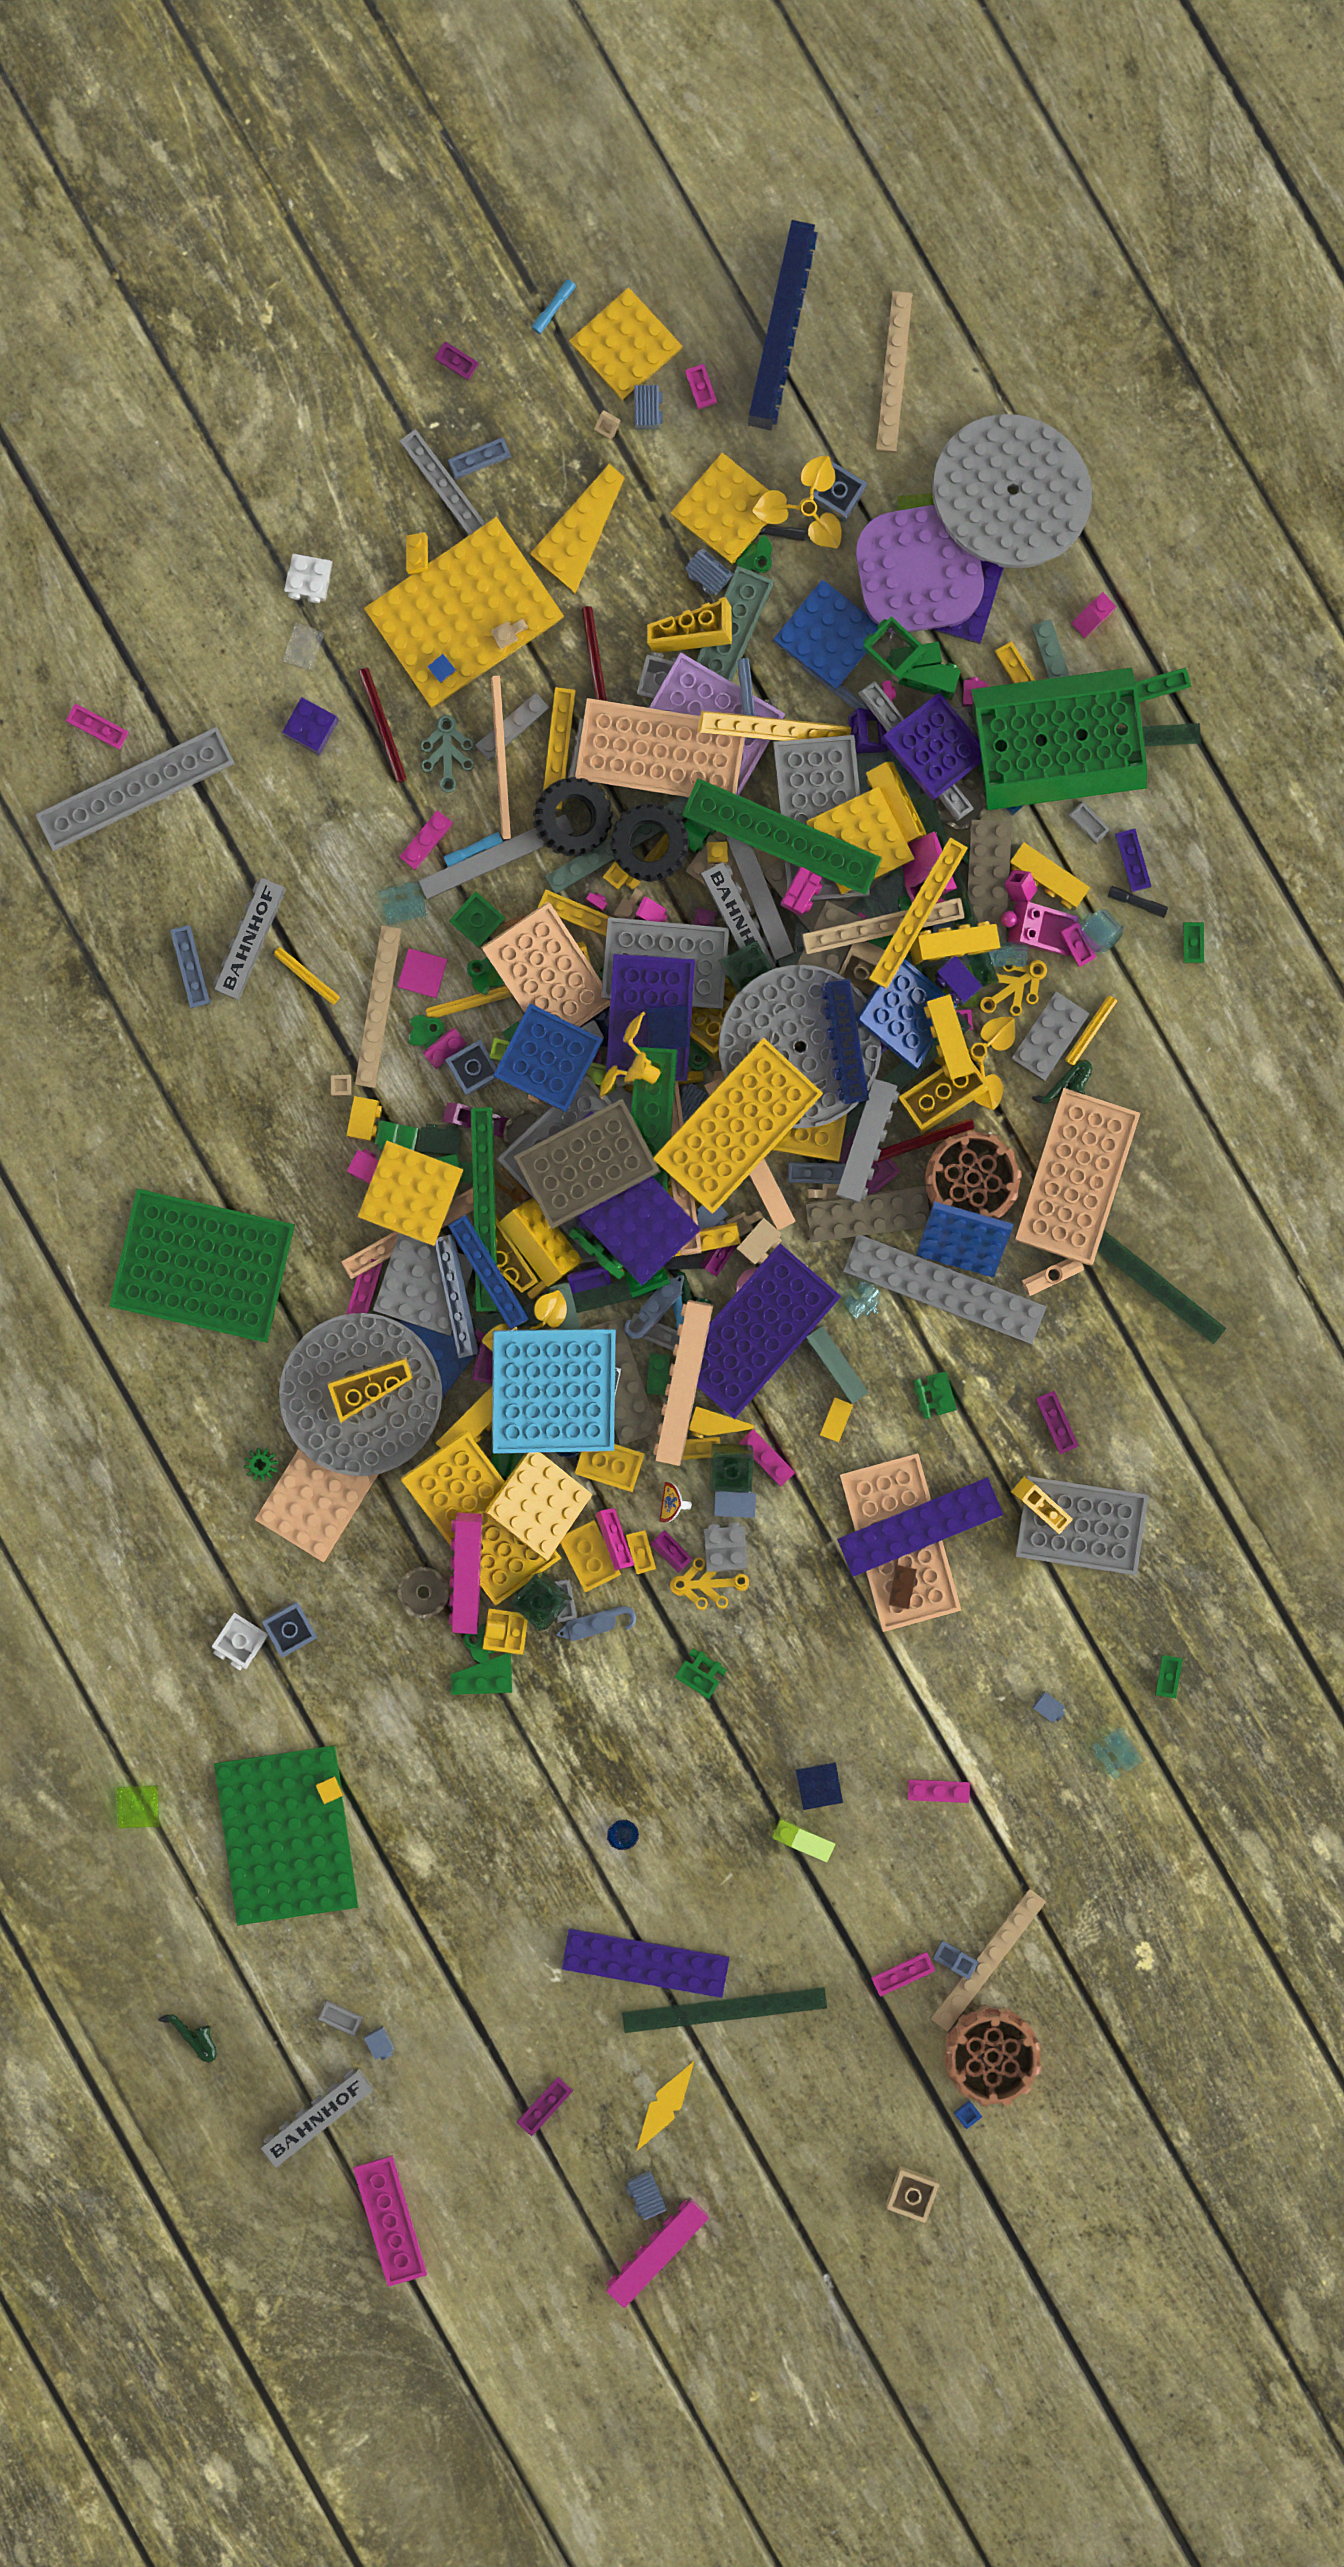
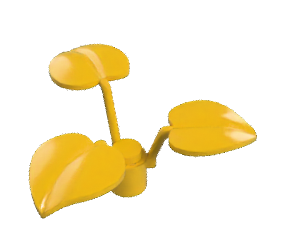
(819, 475)
(1000, 1035)
(641, 1066)
(548, 1308)

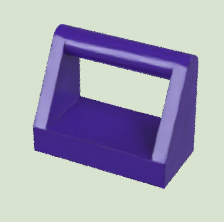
(858, 725)
(588, 1279)

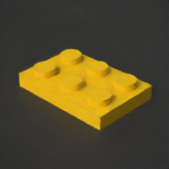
(613, 1468)
(589, 1556)

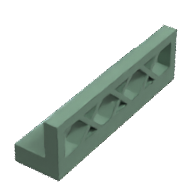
(837, 1365)

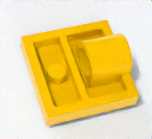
(505, 1632)

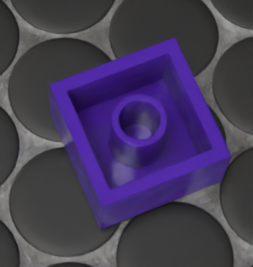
(310, 726)
(957, 981)

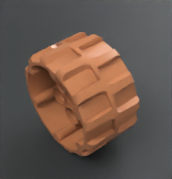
(976, 1168)
(986, 2066)

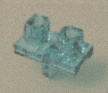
(1010, 955)
(866, 1302)

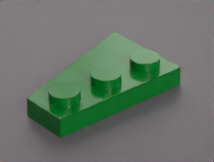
(484, 1678)

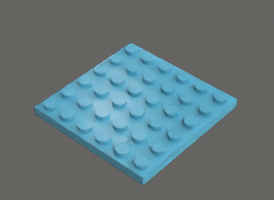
(553, 1390)

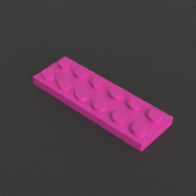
(390, 2220)

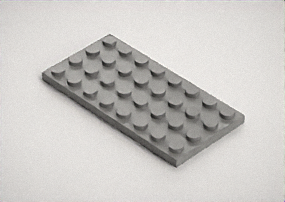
(812, 780)

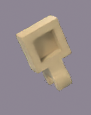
(506, 634)
(628, 908)
(828, 1191)
(744, 1222)

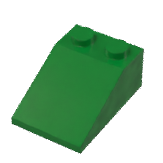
(933, 679)

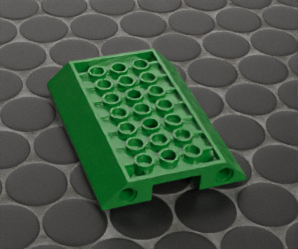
(1064, 765)

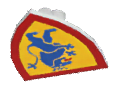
(672, 1503)

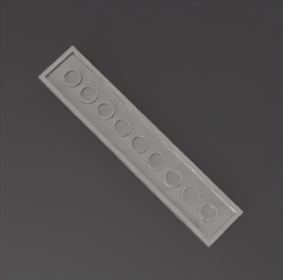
(135, 789)
(944, 1289)

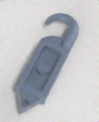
(656, 1306)
(595, 1623)

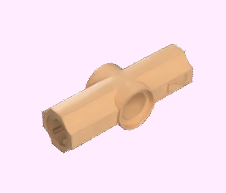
(1041, 1280)

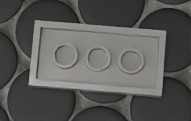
(1050, 1036)

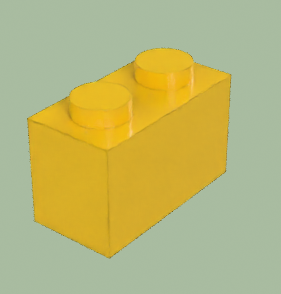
(363, 1119)

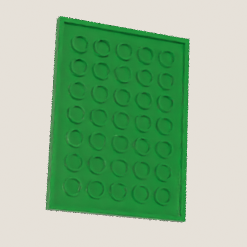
(202, 1265)
(280, 1838)

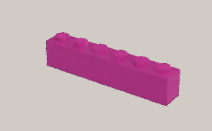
(466, 1573)
(657, 2252)

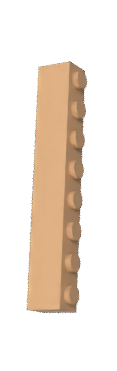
(684, 1382)

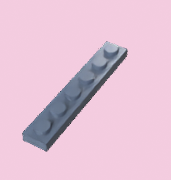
(456, 1296)

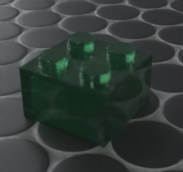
(744, 965)
(731, 1467)
(541, 1601)

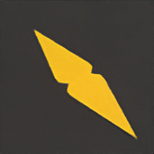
(661, 2112)

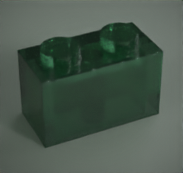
(439, 1140)

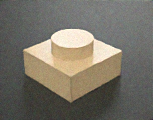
(607, 424)
(341, 1085)

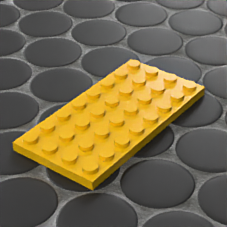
(737, 1125)
(466, 1482)

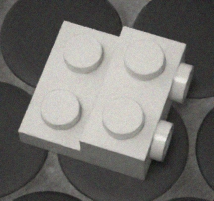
(308, 578)
(239, 1642)

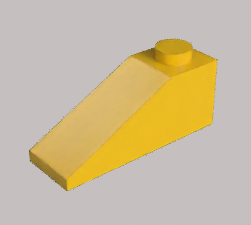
(711, 1423)
(1041, 1505)

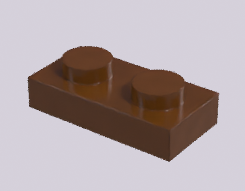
(902, 1587)

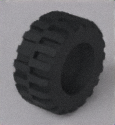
(599, 813)
(623, 833)

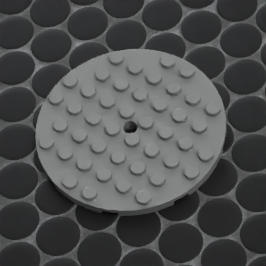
(1003, 527)
(786, 1009)
(384, 1431)

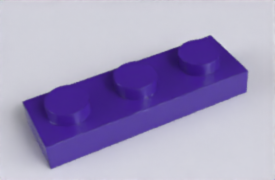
(1133, 860)

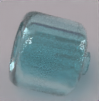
(1101, 931)

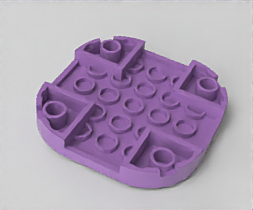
(916, 571)

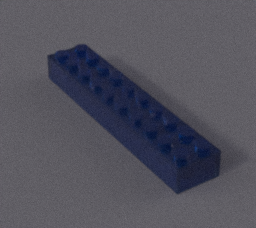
(781, 330)

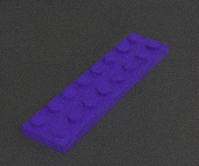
(920, 1526)
(645, 1963)

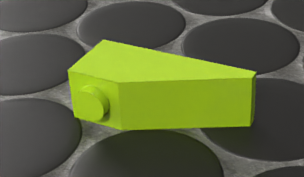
(803, 1840)

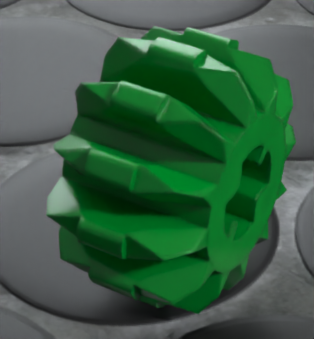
(264, 1458)

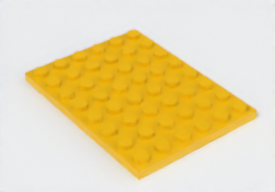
(458, 605)

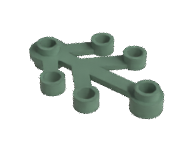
(447, 750)

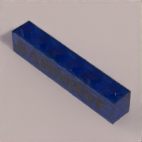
(845, 1041)

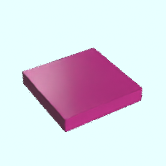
(422, 973)

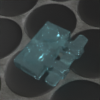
(404, 909)
(1122, 1749)

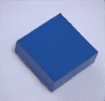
(441, 668)
(968, 2114)

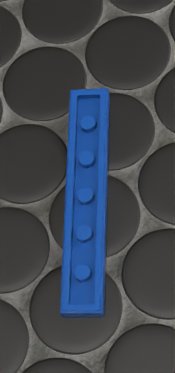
(488, 1272)

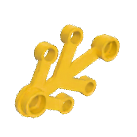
(1017, 985)
(705, 1584)

